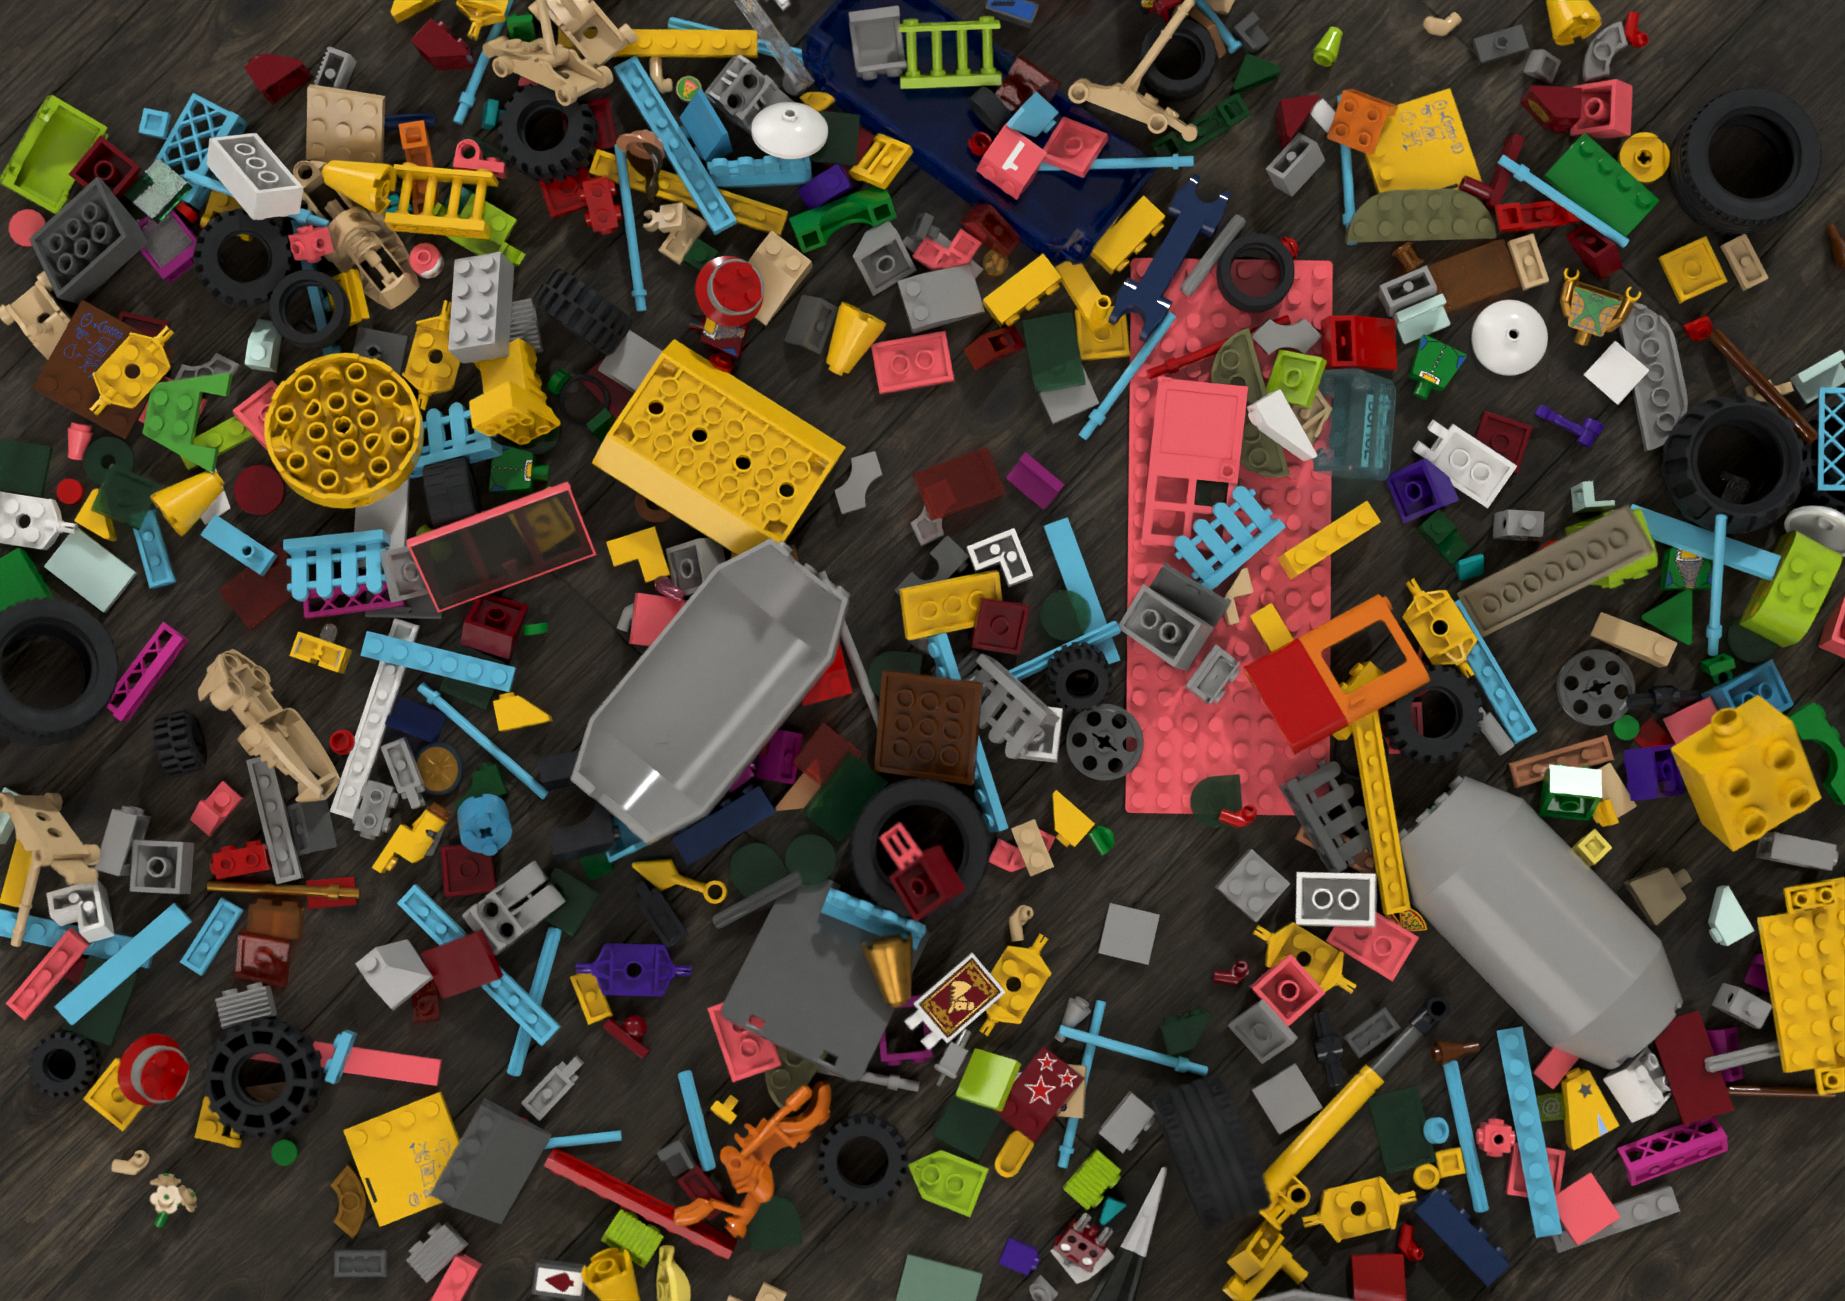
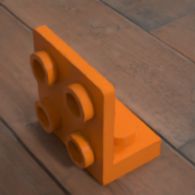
(1360, 120)

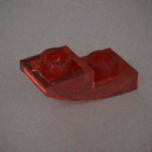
(426, 1004)

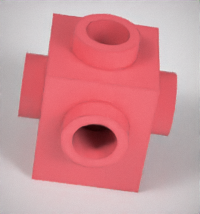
(311, 243)
(1487, 1132)

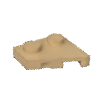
(1314, 418)

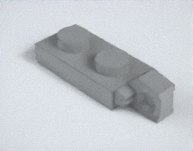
(404, 771)
(552, 1088)

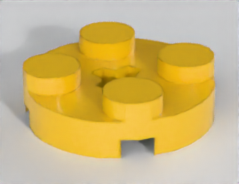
(1653, 148)

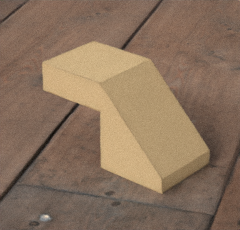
(1240, 587)

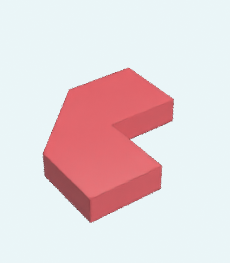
(937, 257)
(1009, 856)

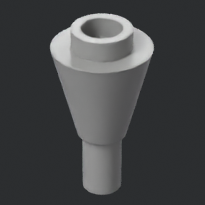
(1075, 1012)

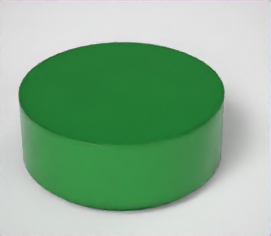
(557, 381)
(533, 629)
(1625, 728)
(285, 1152)

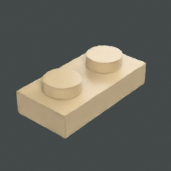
(1528, 261)
(1744, 262)
(1032, 847)

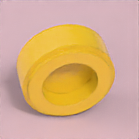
(1426, 1176)

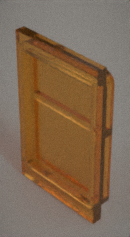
(1475, 275)

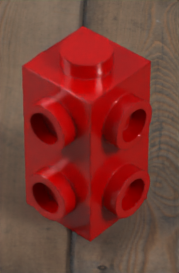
(602, 212)
(243, 861)

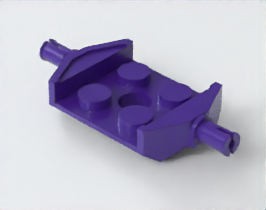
(612, 965)

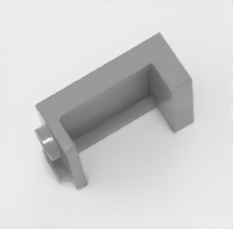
(877, 42)

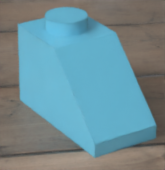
(1034, 116)

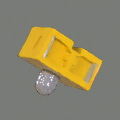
(323, 649)

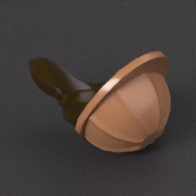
(645, 155)

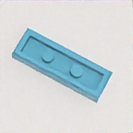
(154, 552)
(212, 936)

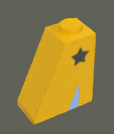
(1585, 1109)

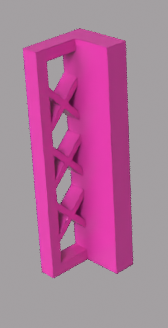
(348, 607)
(150, 675)
(1673, 1157)

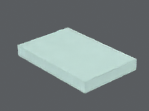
(90, 570)

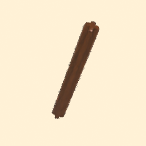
(1762, 385)

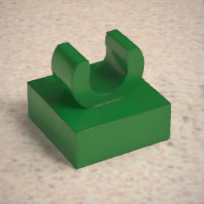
(521, 27)
(1717, 665)

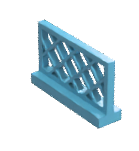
(232, 126)
(1821, 432)

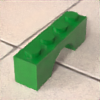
(865, 206)
(1811, 725)

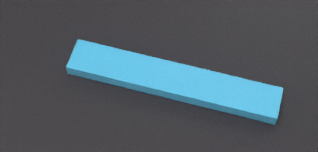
(1701, 542)
(1077, 578)
(1496, 686)
(123, 964)

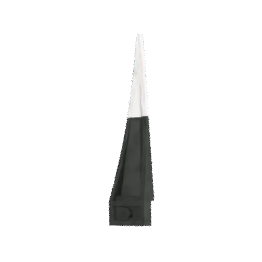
(1125, 1270)

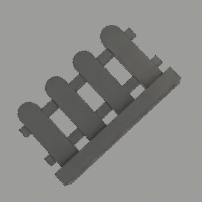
(1308, 814)

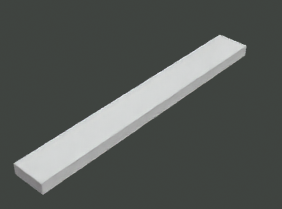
(371, 727)

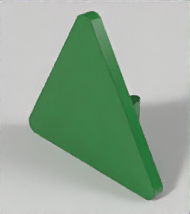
(1674, 616)

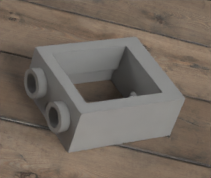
(117, 846)
(1797, 851)

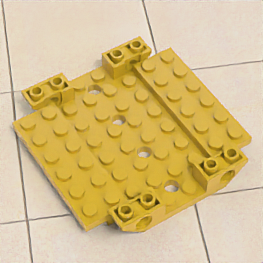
(1808, 980)

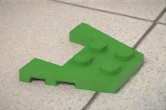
(175, 412)

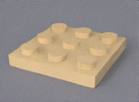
(344, 125)

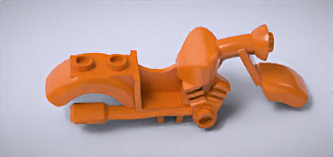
(750, 1167)

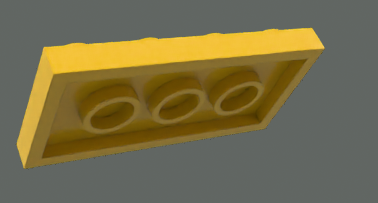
(946, 603)

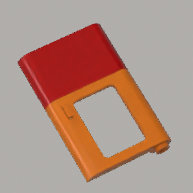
(1304, 691)

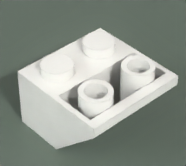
(1639, 1085)

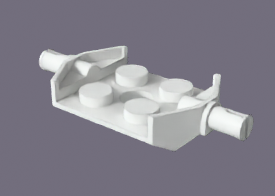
(44, 525)

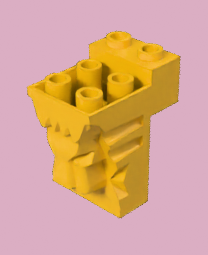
(512, 397)

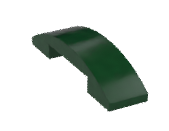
(1209, 127)

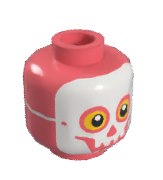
(426, 260)

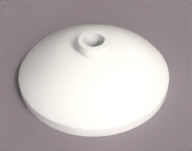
(789, 130)
(1497, 349)
(1820, 524)

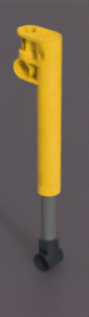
(1282, 1173)

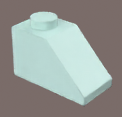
(263, 347)
(1727, 918)

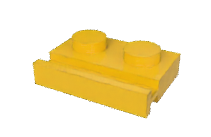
(353, 287)

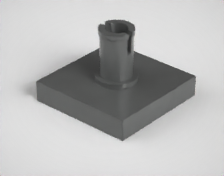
(383, 346)

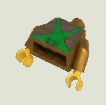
(1593, 308)

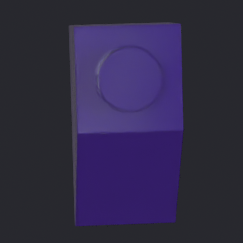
(826, 187)

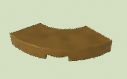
(351, 1201)

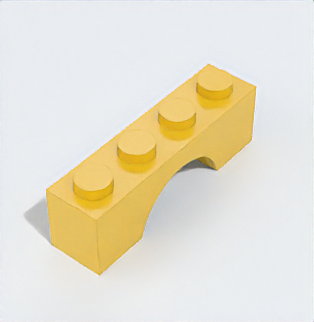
(1328, 540)

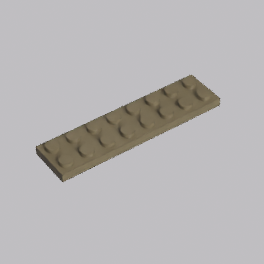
(1556, 571)

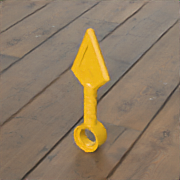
(664, 875)

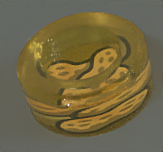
(995, 263)

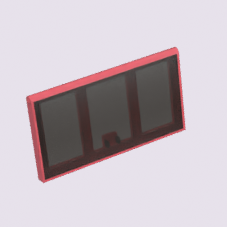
(501, 547)

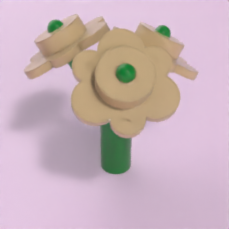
(170, 1197)

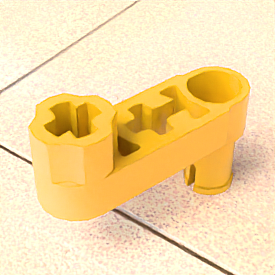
(1246, 1290)

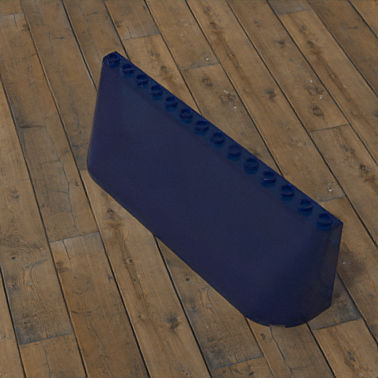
(1055, 213)

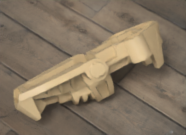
(357, 237)
(270, 730)

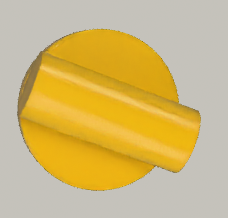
(1605, 813)

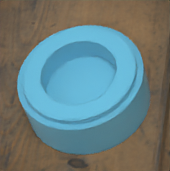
(1436, 1130)

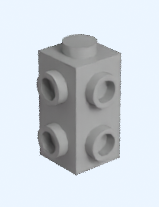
(375, 809)

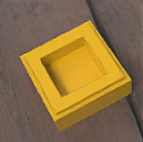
(1450, 1162)

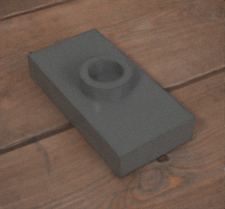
(1500, 44)
(1371, 1032)
(360, 1263)

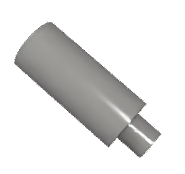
(1494, 733)

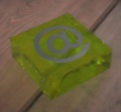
(1551, 1106)

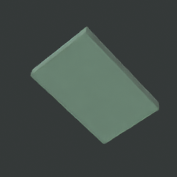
(937, 1281)

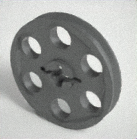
(1584, 682)
(1104, 755)

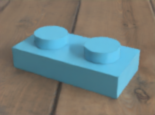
(343, 1045)

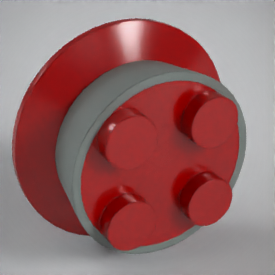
(729, 291)
(152, 1070)

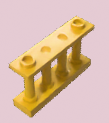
(449, 224)

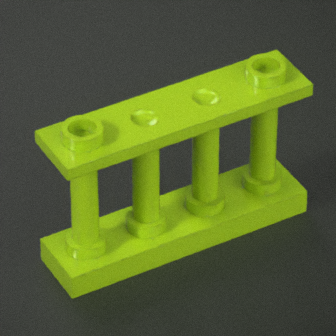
(962, 75)

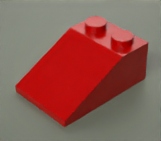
(832, 683)

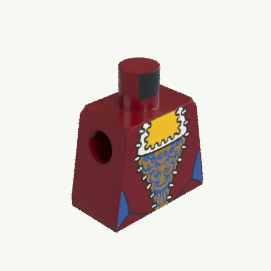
(720, 338)

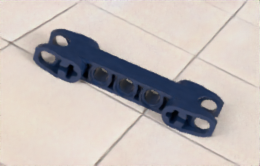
(1191, 219)

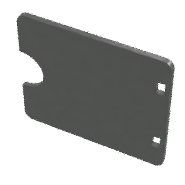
(812, 985)

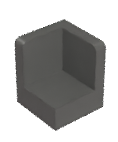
(1250, 34)
(677, 1157)

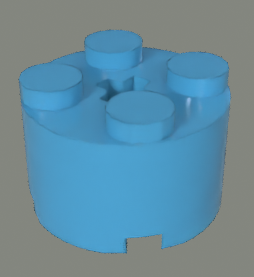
(484, 824)

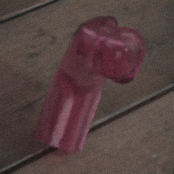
(665, 586)

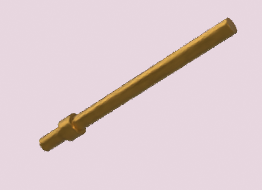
(333, 892)

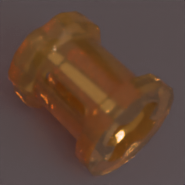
(1407, 257)

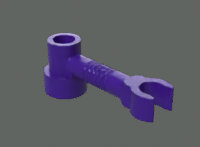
(1586, 432)

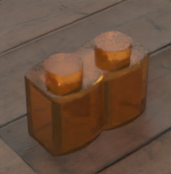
(276, 920)

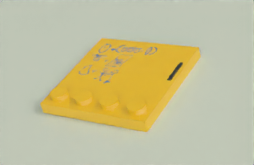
(1423, 147)
(403, 1156)

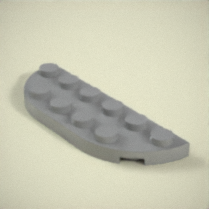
(1662, 392)

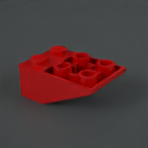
(1359, 343)

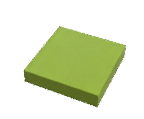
(1297, 377)
(988, 1079)

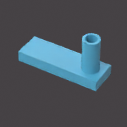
(239, 545)

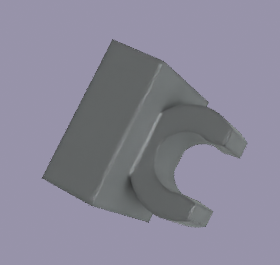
(922, 228)

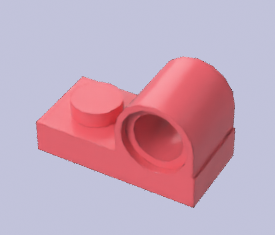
(492, 164)

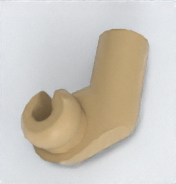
(1017, 920)

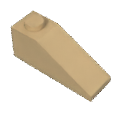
(1634, 640)

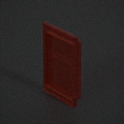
(959, 484)

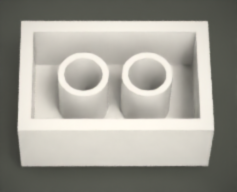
(1336, 899)

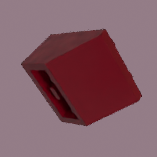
(441, 49)

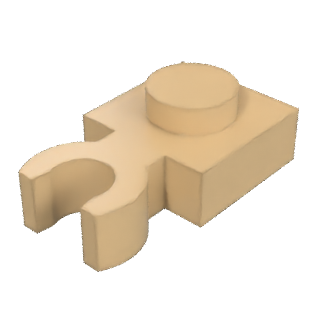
(669, 219)

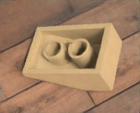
(781, 272)

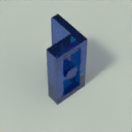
(417, 720)

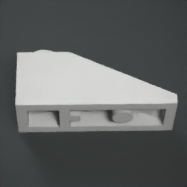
(1278, 421)

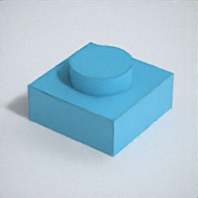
(154, 123)

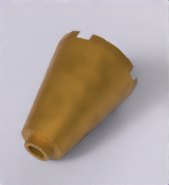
(891, 966)

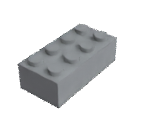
(481, 307)

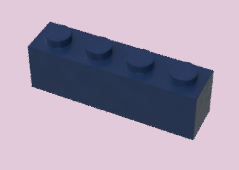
(724, 824)
(1461, 1236)

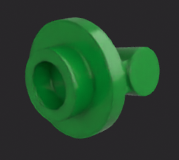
(1102, 839)

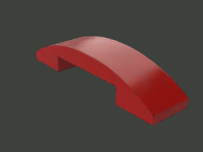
(1533, 216)

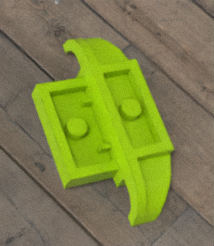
(500, 225)

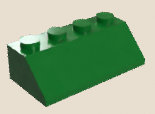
(1601, 186)

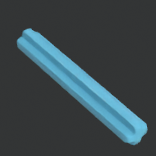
(696, 1120)

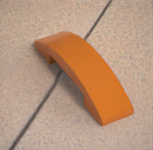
(417, 151)

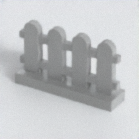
(1015, 711)

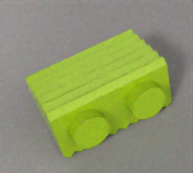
(1092, 1179)
(634, 1236)

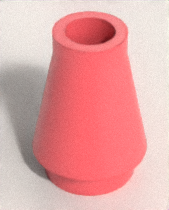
(78, 439)

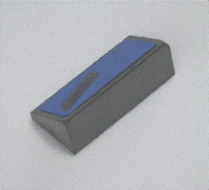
(1014, 11)

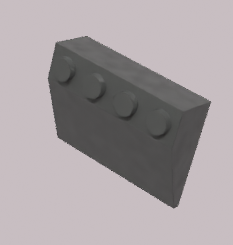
(87, 242)
(490, 1162)

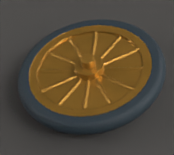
(440, 768)

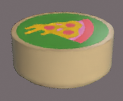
(687, 88)

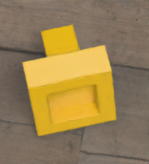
(724, 1110)

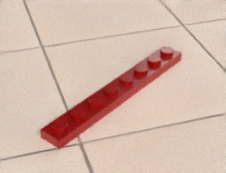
(638, 1202)

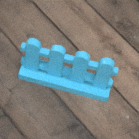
(759, 172)
(461, 443)
(1248, 543)
(323, 547)
(870, 917)

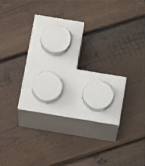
(1002, 550)
(86, 905)

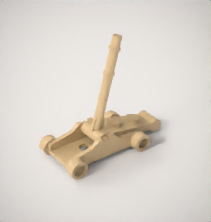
(575, 17)
(547, 62)
(1125, 97)
(28, 310)
(50, 843)

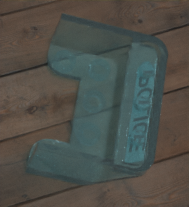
(1359, 425)

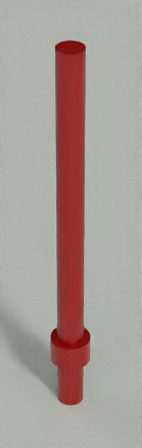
(1172, 365)

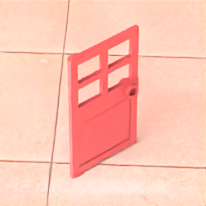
(1196, 439)

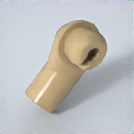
(1441, 27)
(656, 76)
(132, 1166)

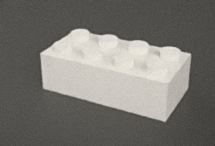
(254, 176)

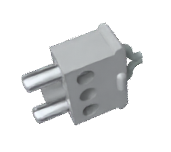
(952, 1057)

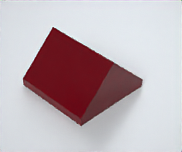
(1292, 115)

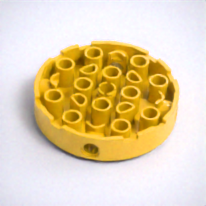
(349, 467)

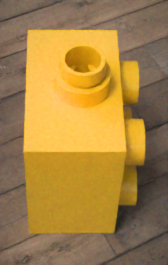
(1746, 772)

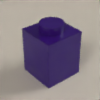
(1019, 1256)

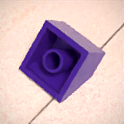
(1652, 773)

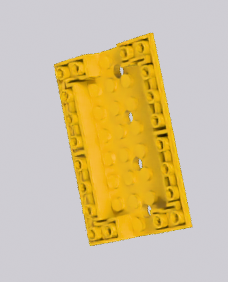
(702, 478)

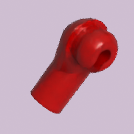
(1632, 33)
(1240, 818)
(1407, 1245)

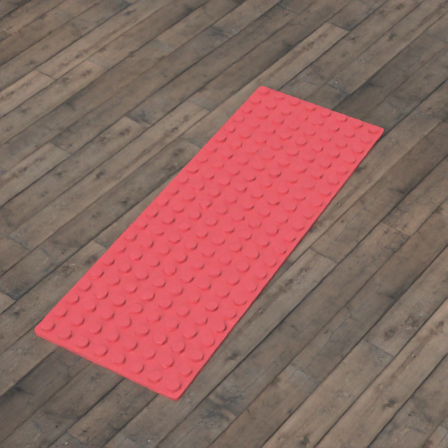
(1238, 734)

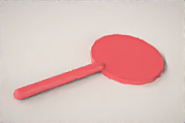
(25, 225)

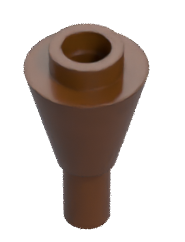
(1838, 245)
(1449, 1051)

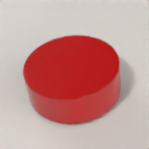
(187, 212)
(70, 491)

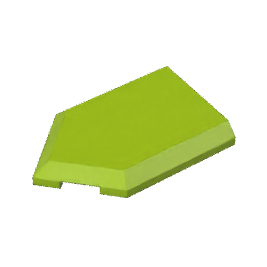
(949, 1181)

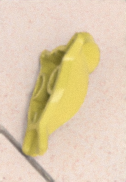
(671, 1280)

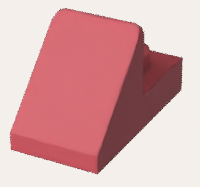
(216, 808)

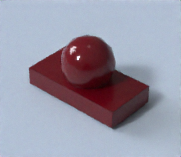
(629, 1033)

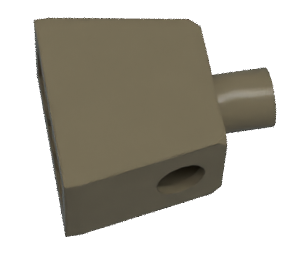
(1658, 893)

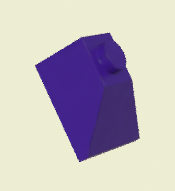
(1420, 490)

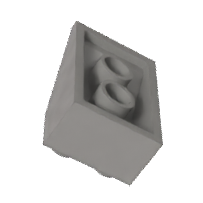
(940, 297)
(1165, 628)

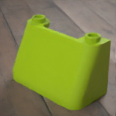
(49, 153)

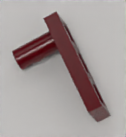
(1493, 193)

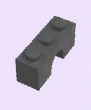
(950, 560)

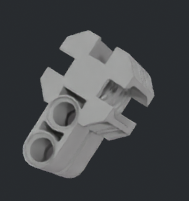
(750, 101)
(507, 898)

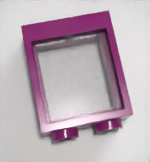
(168, 245)

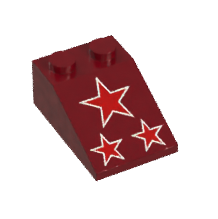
(1040, 1094)

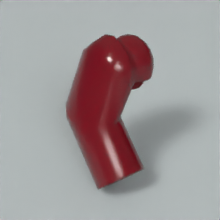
(1233, 976)

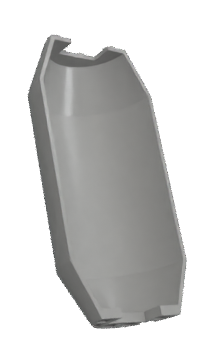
(723, 683)
(1538, 924)

